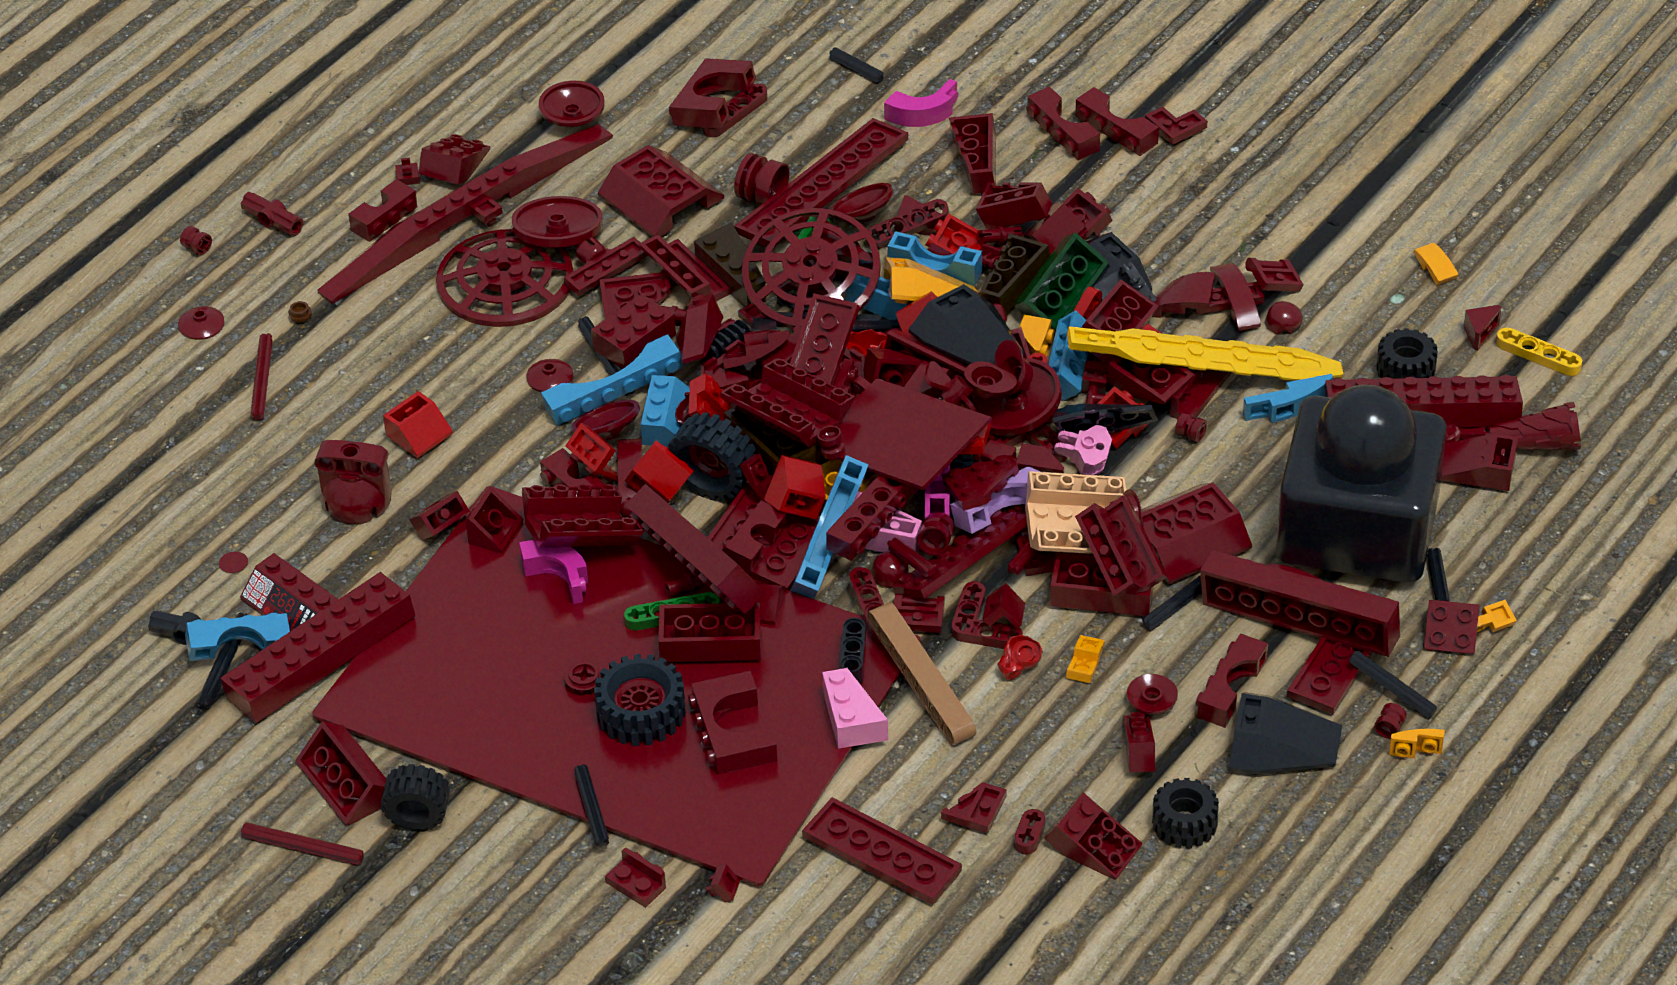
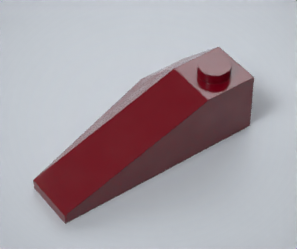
(698, 327)

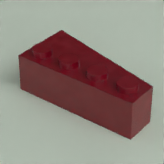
(976, 147)

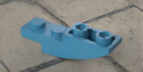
(1284, 403)

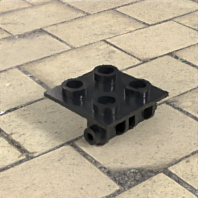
(1131, 276)

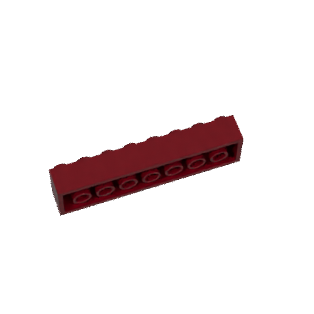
(1458, 399)
(694, 550)
(1300, 603)
(317, 647)

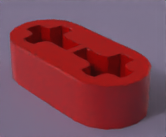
(1088, 302)

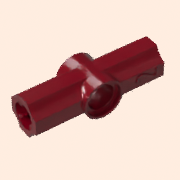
(272, 213)

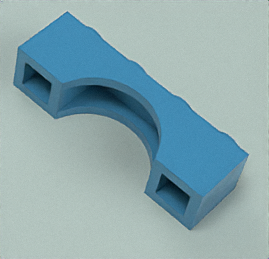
(962, 265)
(206, 637)

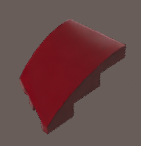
(1186, 292)
(756, 346)

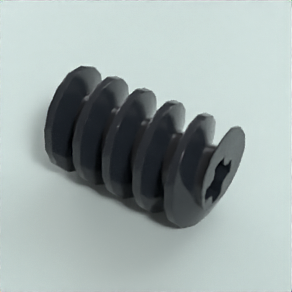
(726, 337)

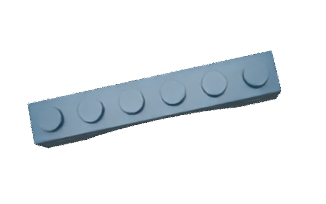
(572, 400)
(839, 500)

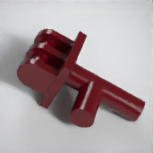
(990, 254)
(1095, 386)

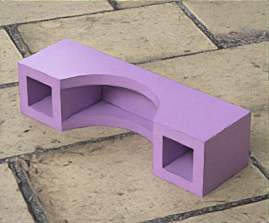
(979, 517)

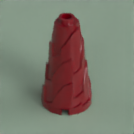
(1549, 429)

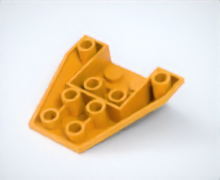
(913, 280)

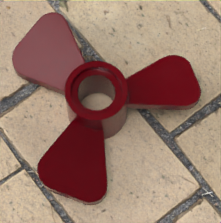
(953, 391)

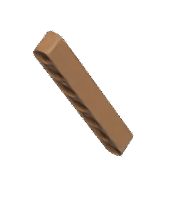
(921, 673)

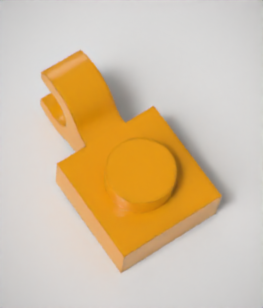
(1496, 616)

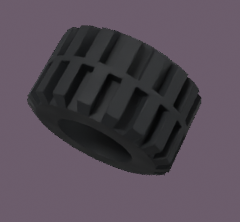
(1406, 355)
(415, 797)
(1185, 797)

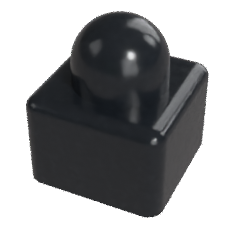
(1361, 485)

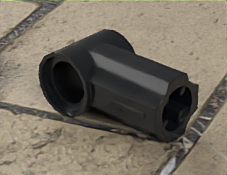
(171, 624)

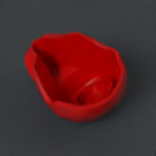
(866, 339)
(1019, 655)

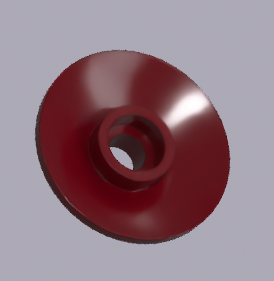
(201, 323)
(548, 374)
(1152, 693)

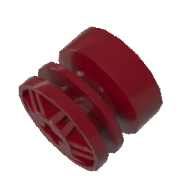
(760, 178)

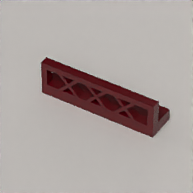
(1197, 392)

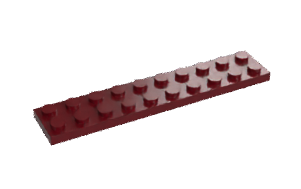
(825, 178)

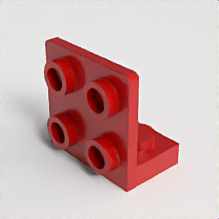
(593, 451)

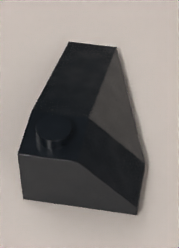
(1112, 416)

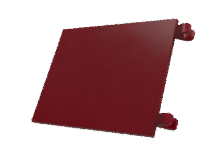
(906, 432)

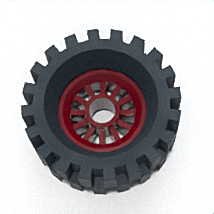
(714, 454)
(640, 699)

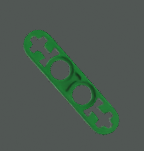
(650, 608)

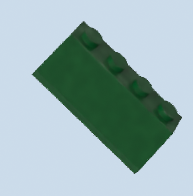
(1062, 280)

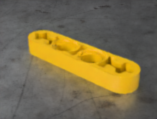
(1570, 362)

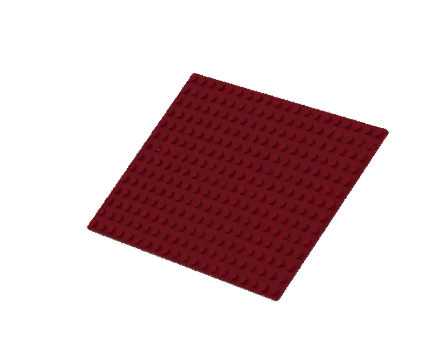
(487, 697)

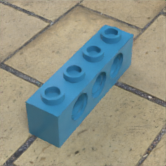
(1066, 362)

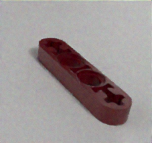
(754, 98)
(905, 220)
(868, 588)

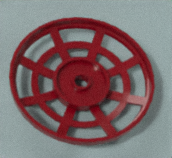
(809, 277)
(492, 278)

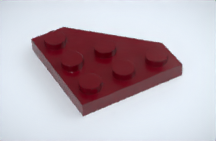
(621, 290)
(976, 483)

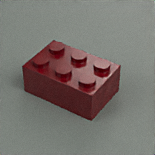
(629, 329)

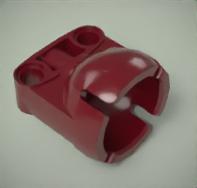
(353, 480)

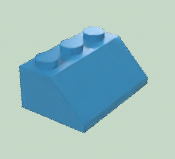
(660, 408)

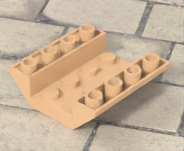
(1057, 499)

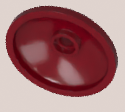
(571, 103)
(864, 202)
(609, 418)

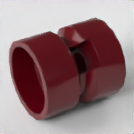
(935, 533)

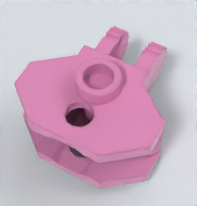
(1086, 449)

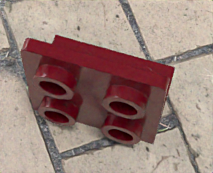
(1451, 627)

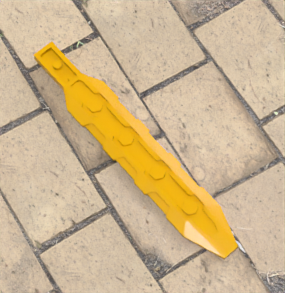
(1204, 354)

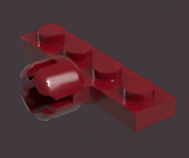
(601, 263)

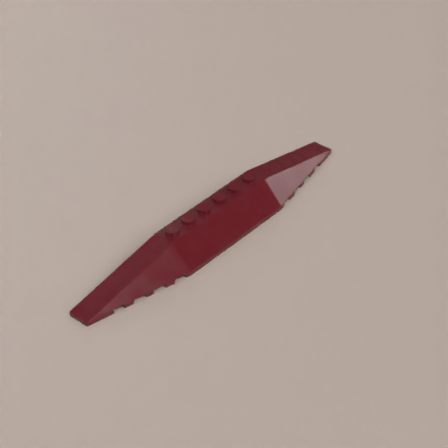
(424, 226)

